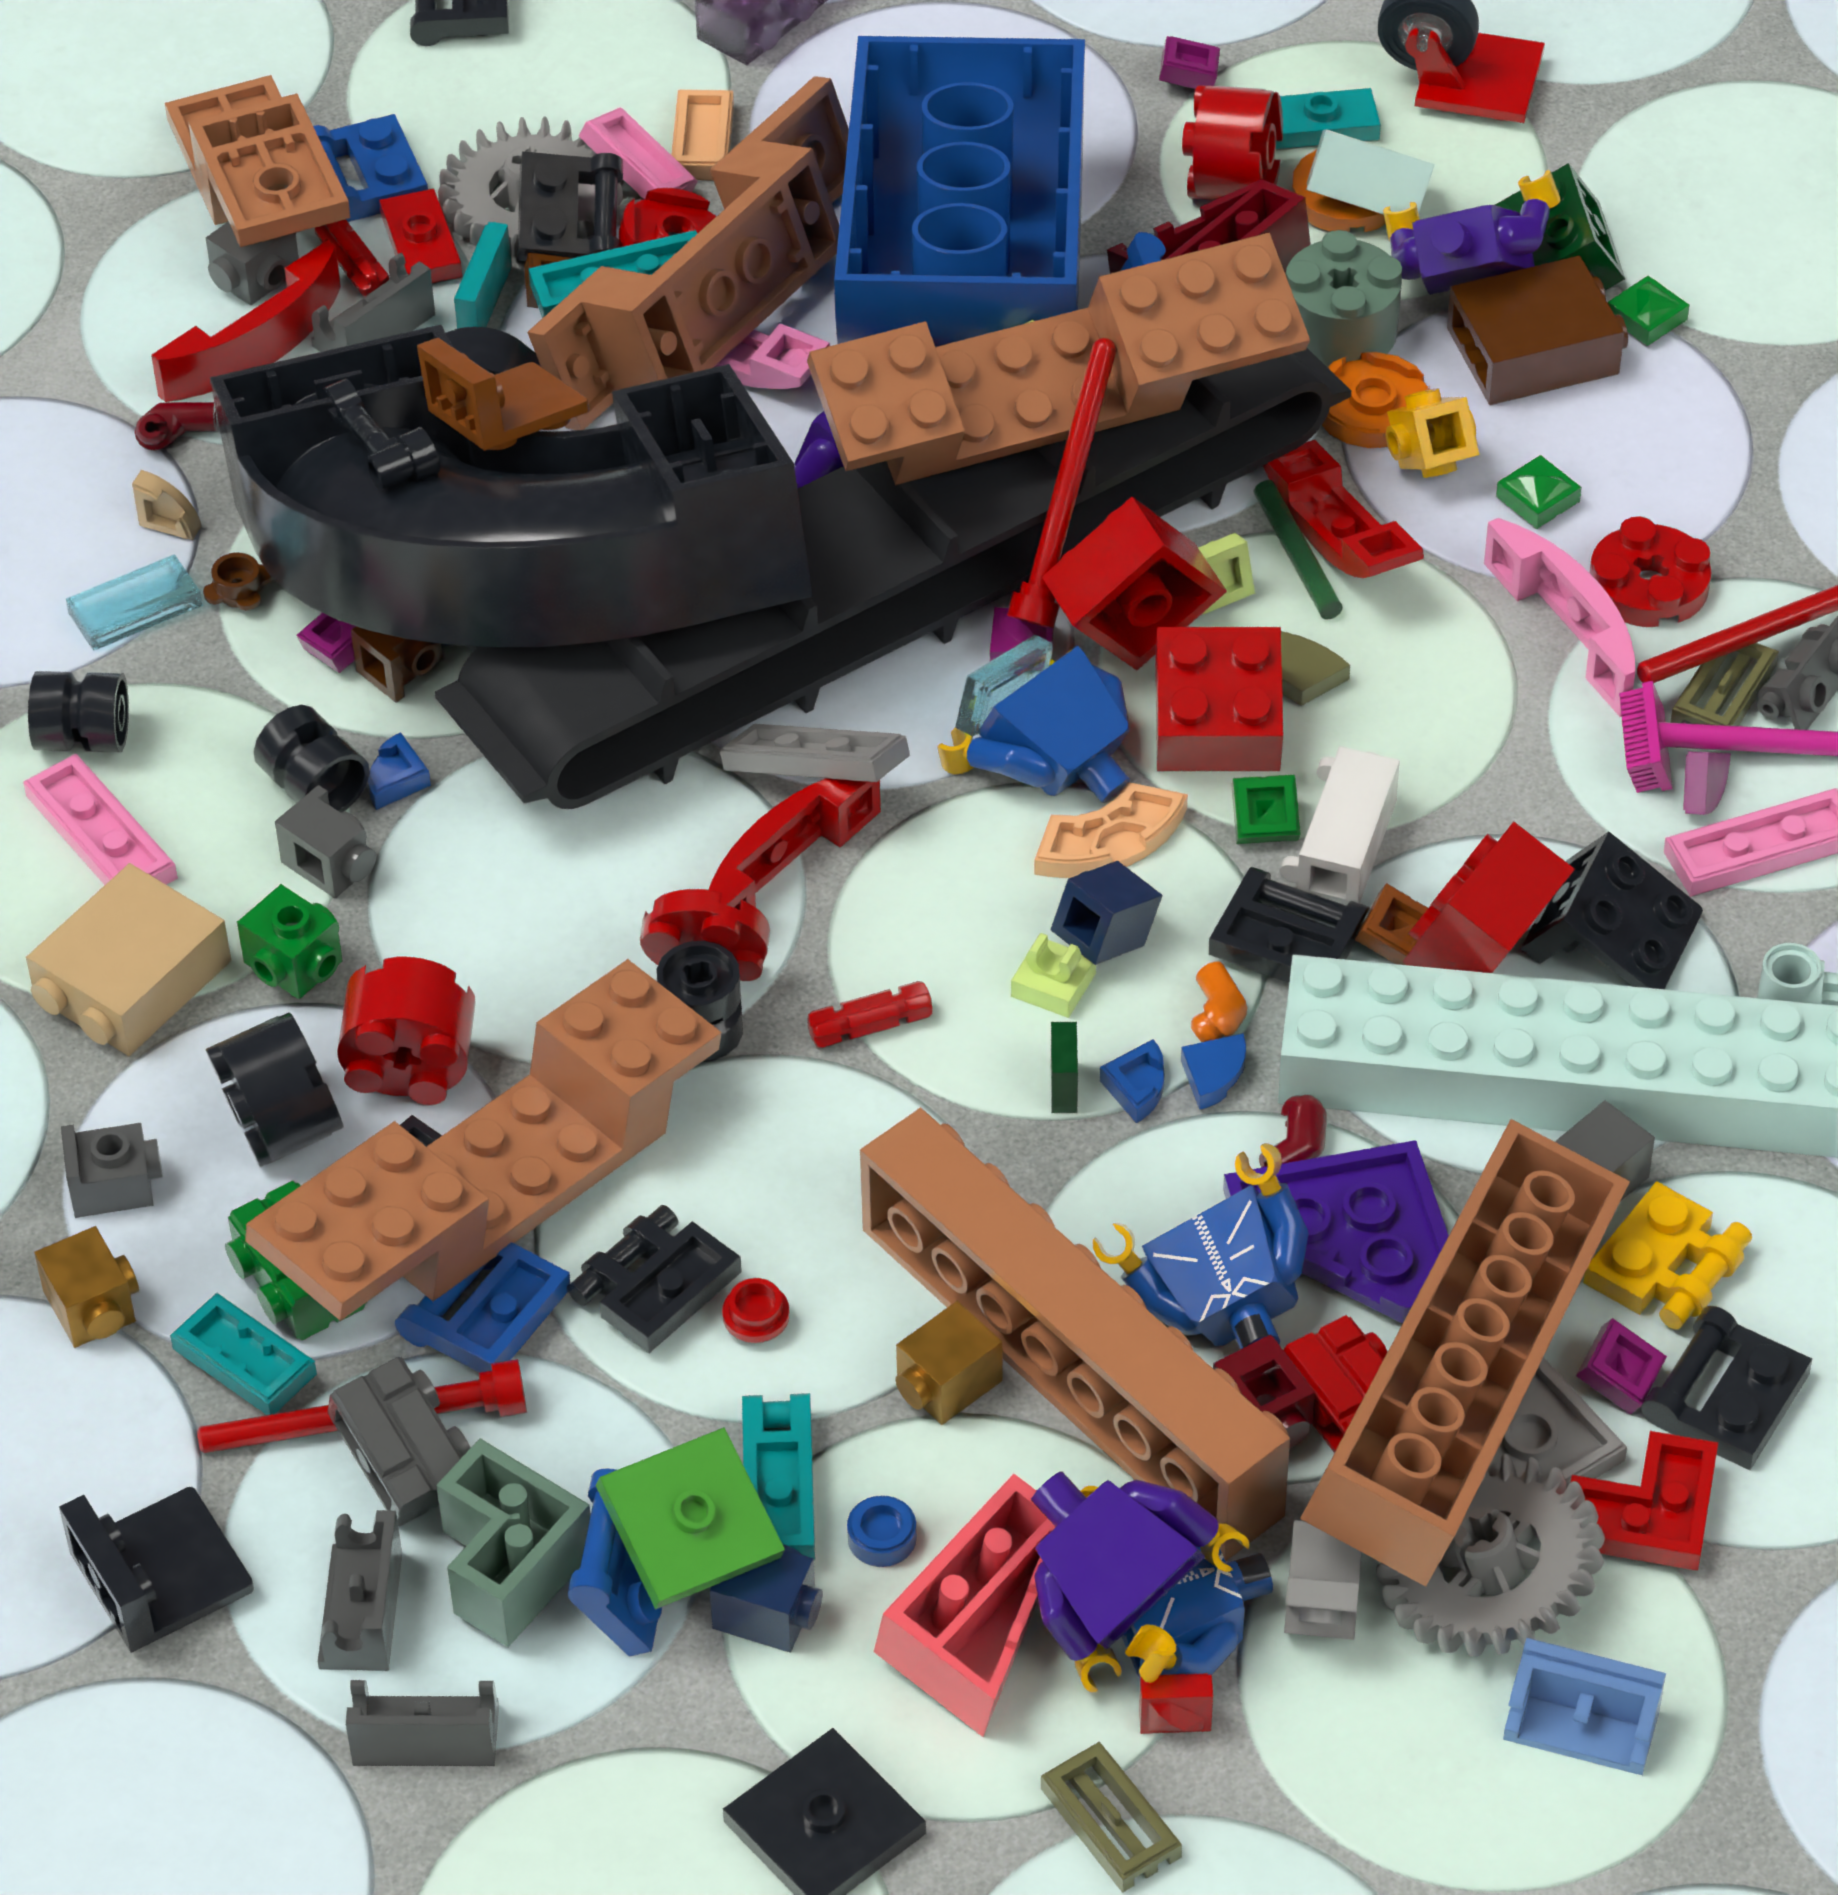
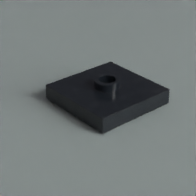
(824, 1819)

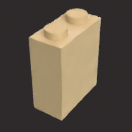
(128, 959)

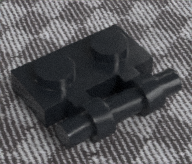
(666, 1288)

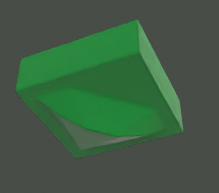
(1649, 310)
(1538, 491)
(1265, 809)

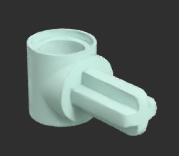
(1797, 975)

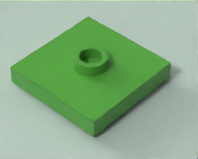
(690, 1518)

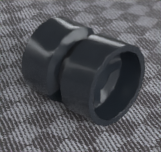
(78, 711)
(305, 751)
(709, 983)

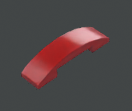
(257, 337)
(1334, 519)
(824, 809)

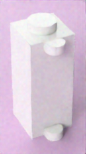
(1345, 825)

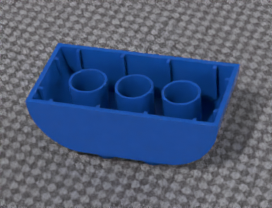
(961, 185)

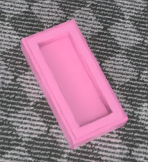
(644, 159)

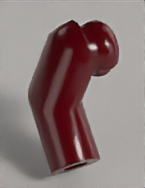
(171, 420)

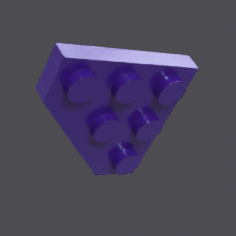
(1367, 1222)

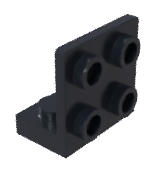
(1618, 913)
(155, 1565)

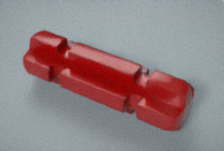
(354, 256)
(869, 1014)

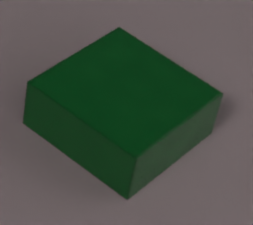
(1064, 1067)

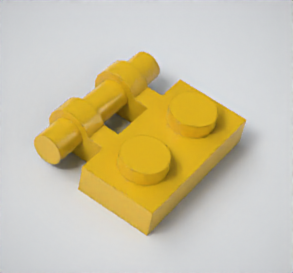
(1652, 1245)

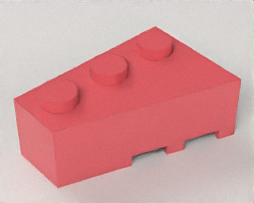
(970, 1607)

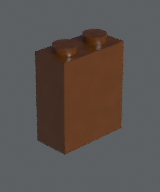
(1536, 330)

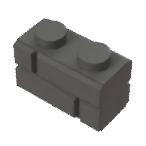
(397, 1436)

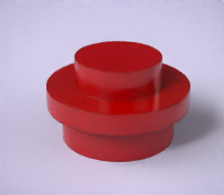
(755, 1311)

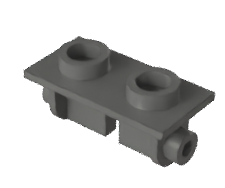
(1807, 682)

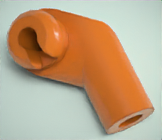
(1225, 1004)

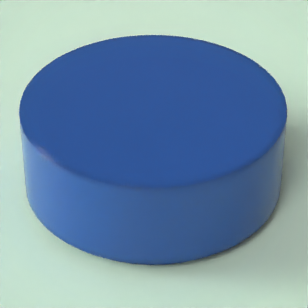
(881, 1531)

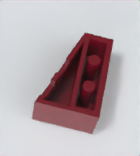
(1234, 217)

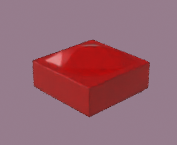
(1176, 1704)

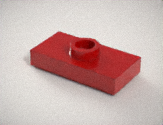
(421, 233)

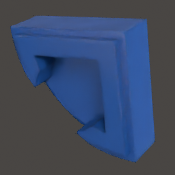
(396, 772)
(1213, 1067)
(1136, 1079)

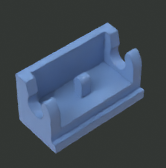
(1584, 1706)

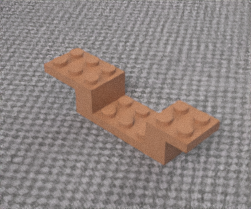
(727, 279)
(1020, 385)
(448, 1208)

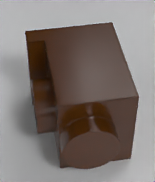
(392, 660)

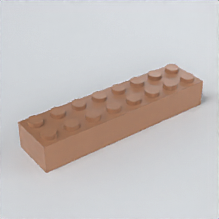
(1072, 1327)
(1465, 1354)

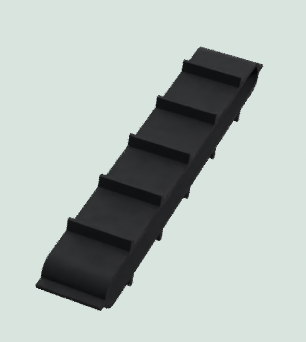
(881, 574)

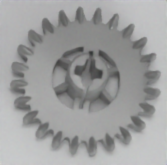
(470, 181)
(1494, 1560)

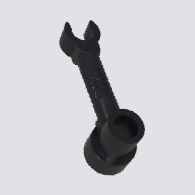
(390, 459)

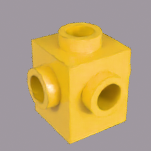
(1431, 433)

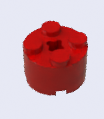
(1232, 139)
(406, 1030)

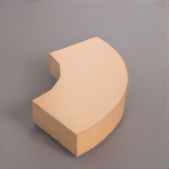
(1120, 831)

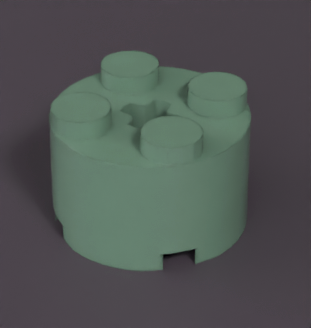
(1346, 296)

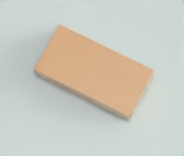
(702, 129)

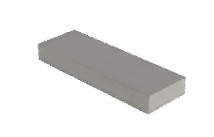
(815, 752)

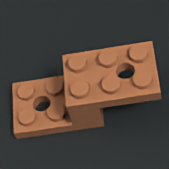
(257, 160)

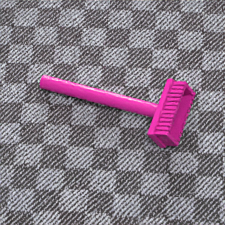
(1649, 737)

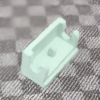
(1367, 174)

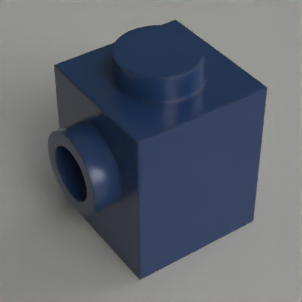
(1106, 912)
(769, 1601)

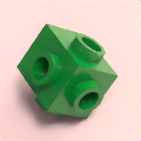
(290, 942)

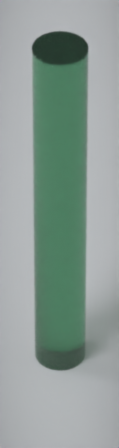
(1297, 549)

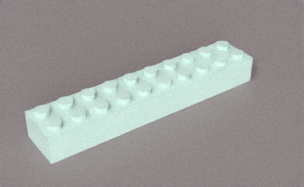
(1558, 1049)

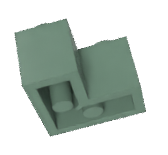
(518, 1538)

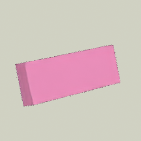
(95, 822)
(1755, 843)

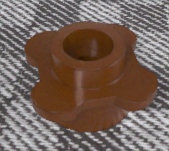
(236, 581)

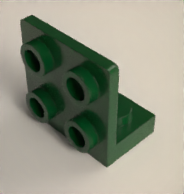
(1575, 228)

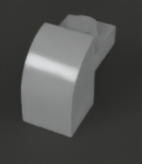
(1321, 1584)

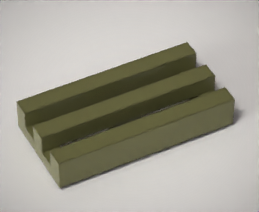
(1686, 708)
(1141, 1860)

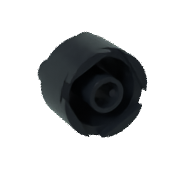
(275, 1088)

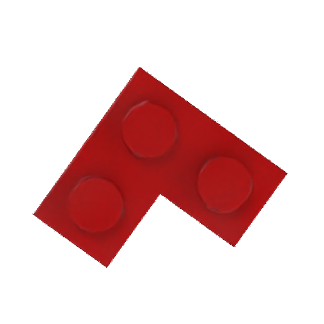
(1668, 1513)

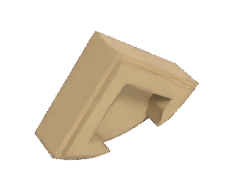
(164, 507)

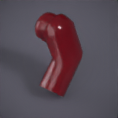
(1305, 1130)

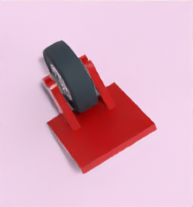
(1457, 64)

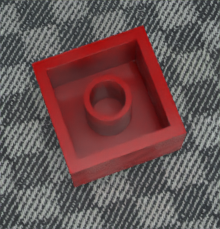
(1131, 580)
(1218, 699)
(1488, 903)

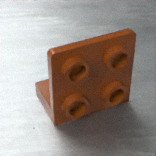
(494, 407)

